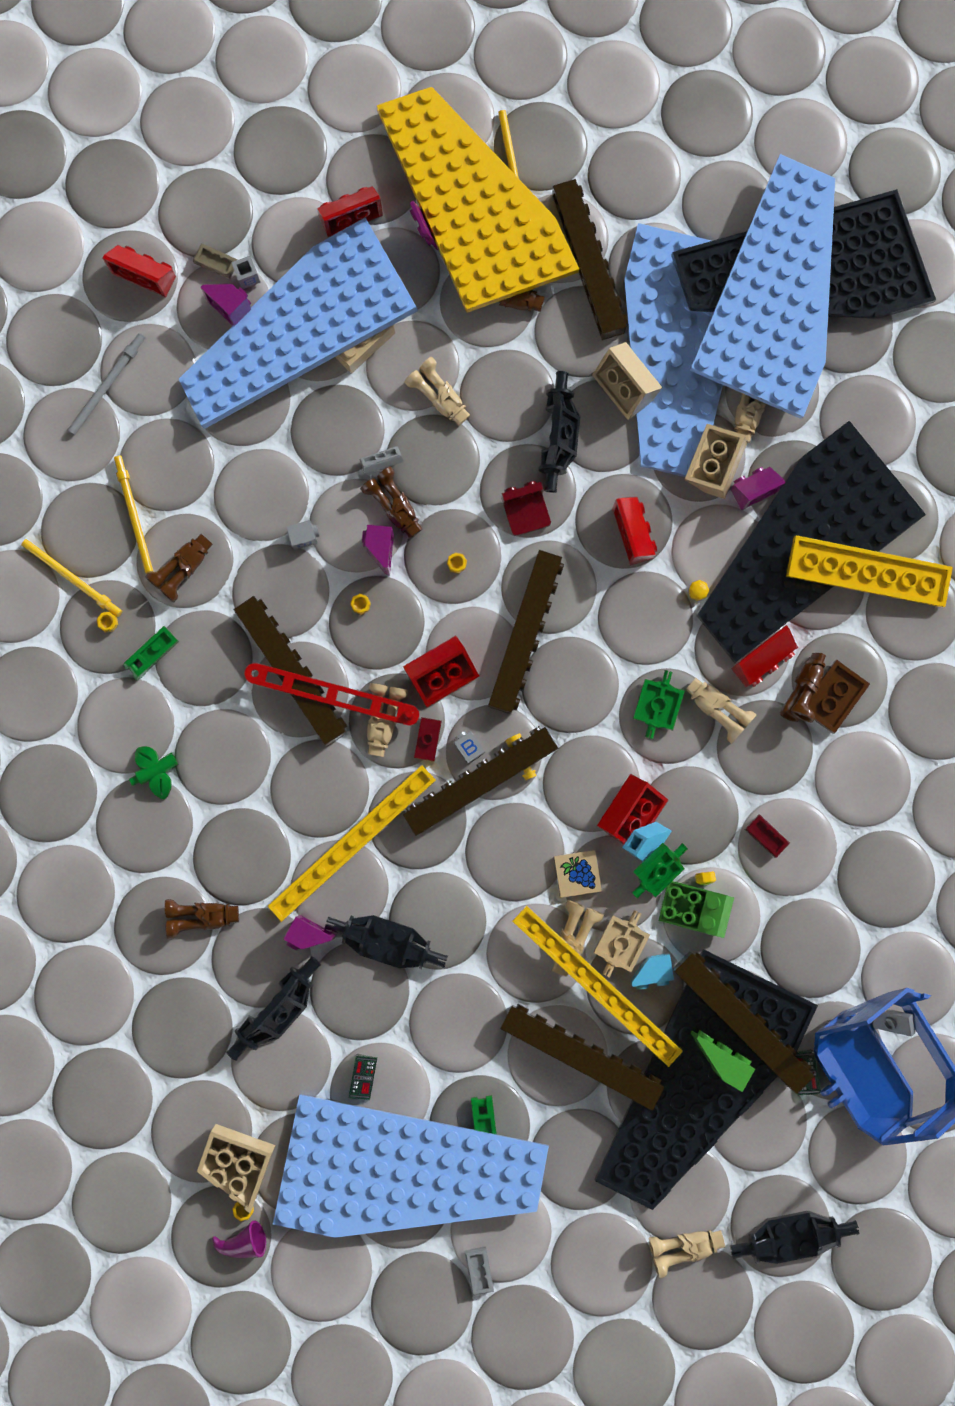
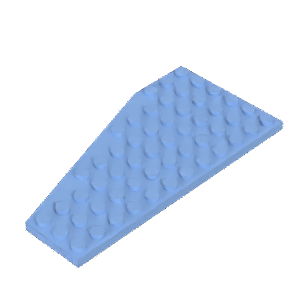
(775, 304)
(310, 315)
(666, 342)
(388, 1171)

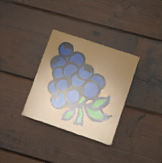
(577, 873)

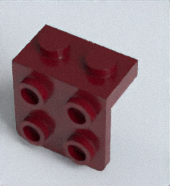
(526, 508)

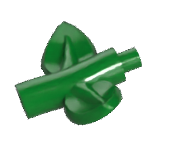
(154, 771)

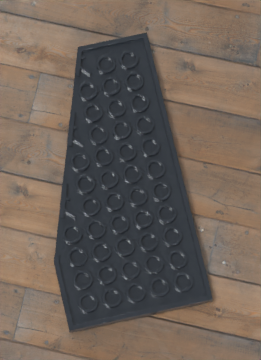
(872, 263)
(832, 495)
(696, 1105)

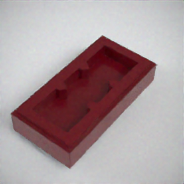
(427, 739)
(767, 836)

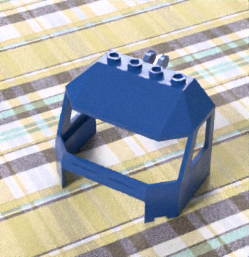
(870, 1079)

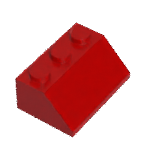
(349, 210)
(140, 269)
(634, 530)
(766, 657)
(441, 671)
(632, 808)

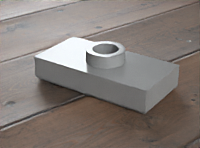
(381, 460)
(895, 1022)
(479, 1271)

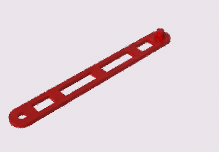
(406, 714)

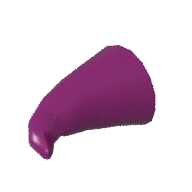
(247, 1244)

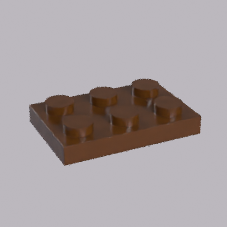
(837, 696)

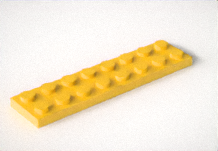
(869, 571)

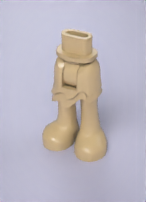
(446, 400)
(748, 416)
(713, 701)
(381, 730)
(590, 918)
(695, 1246)

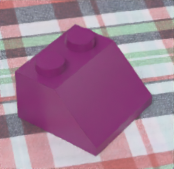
(227, 301)
(756, 487)
(379, 545)
(305, 934)

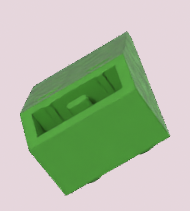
(696, 909)
(729, 1067)

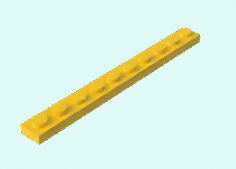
(351, 843)
(597, 986)

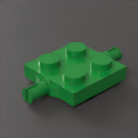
(658, 704)
(659, 870)

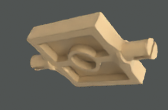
(621, 943)

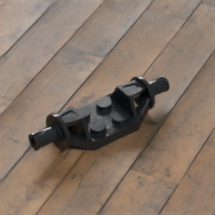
(563, 432)
(386, 941)
(279, 1013)
(793, 1237)

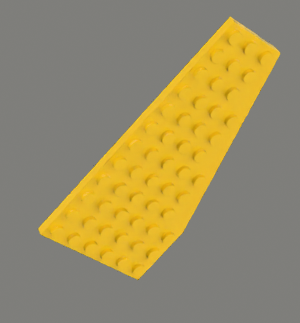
(478, 211)

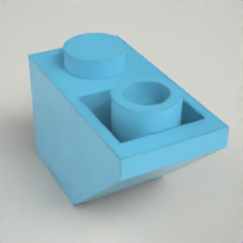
(645, 840)
(653, 970)

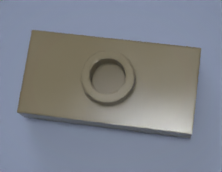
(214, 261)

